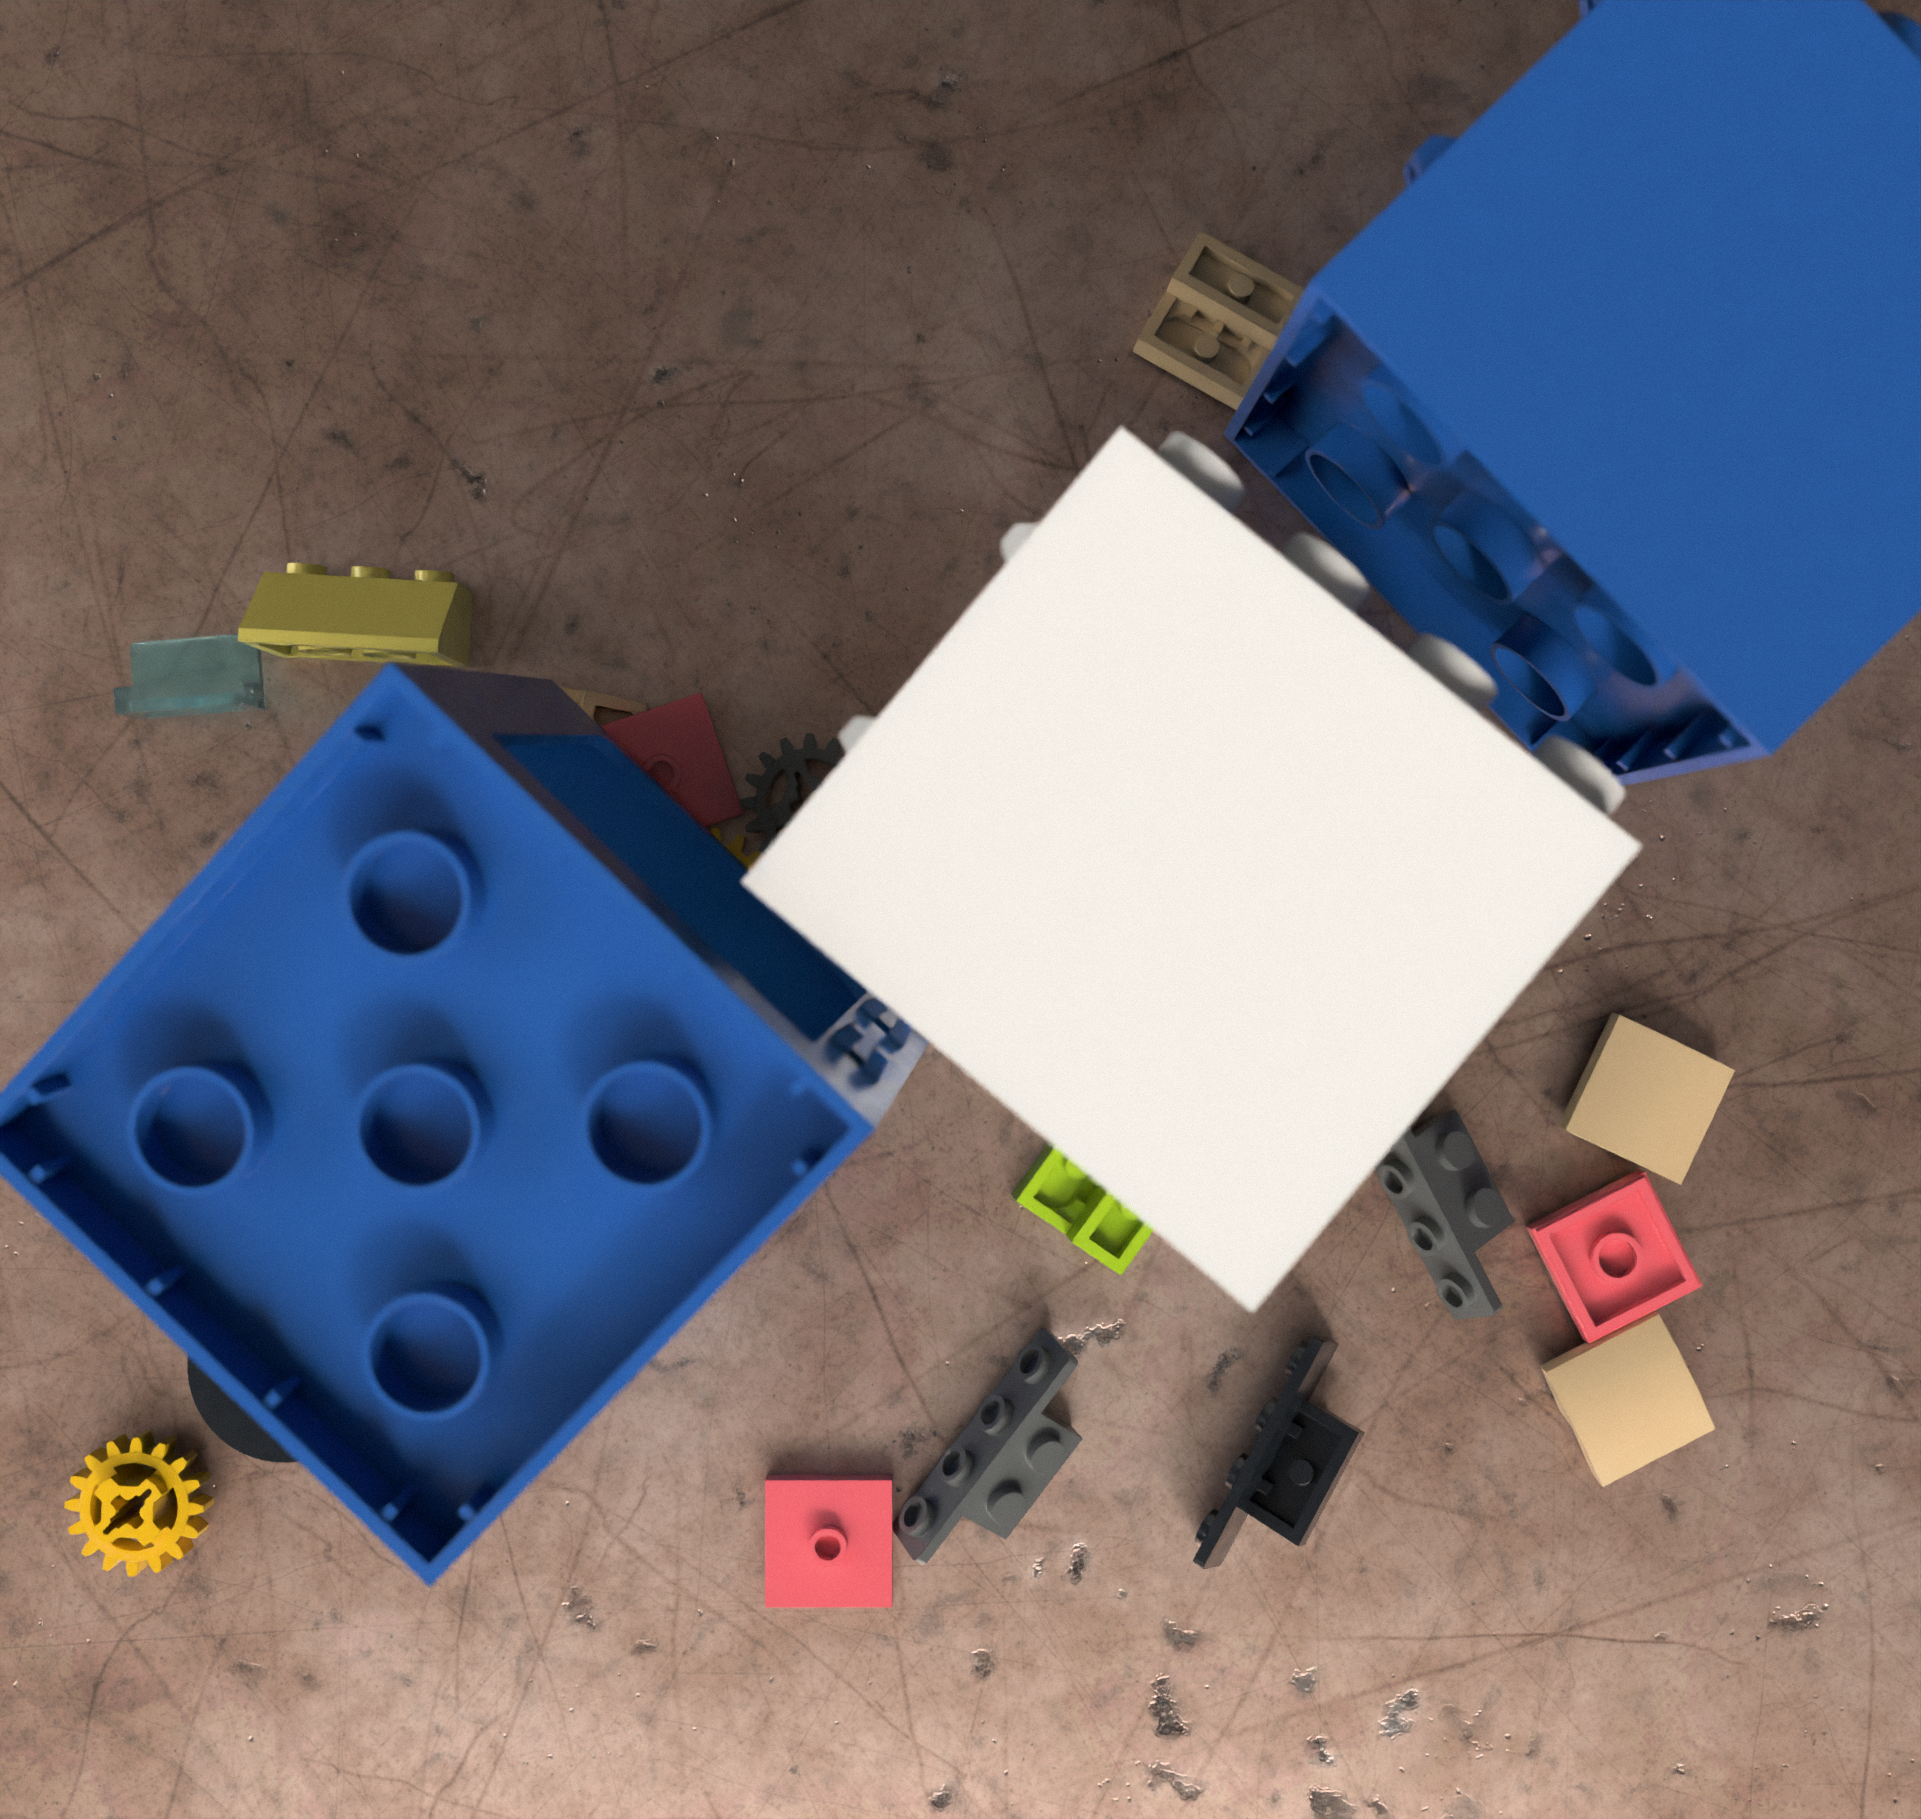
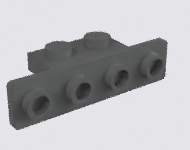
(1447, 1209)
(999, 1457)

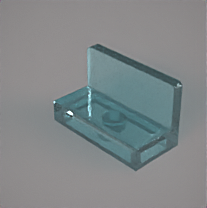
(192, 678)

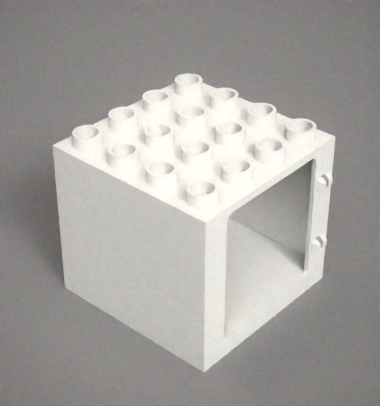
(1195, 858)

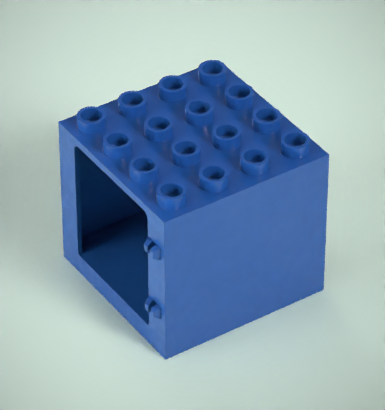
(1636, 380)
(448, 1097)

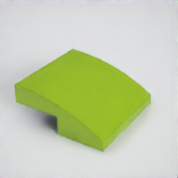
(1082, 1209)

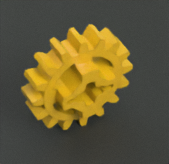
(114, 1485)

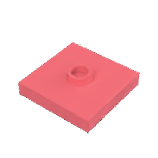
(683, 754)
(1614, 1256)
(828, 1540)

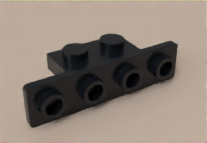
(1290, 1465)

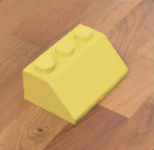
(360, 616)

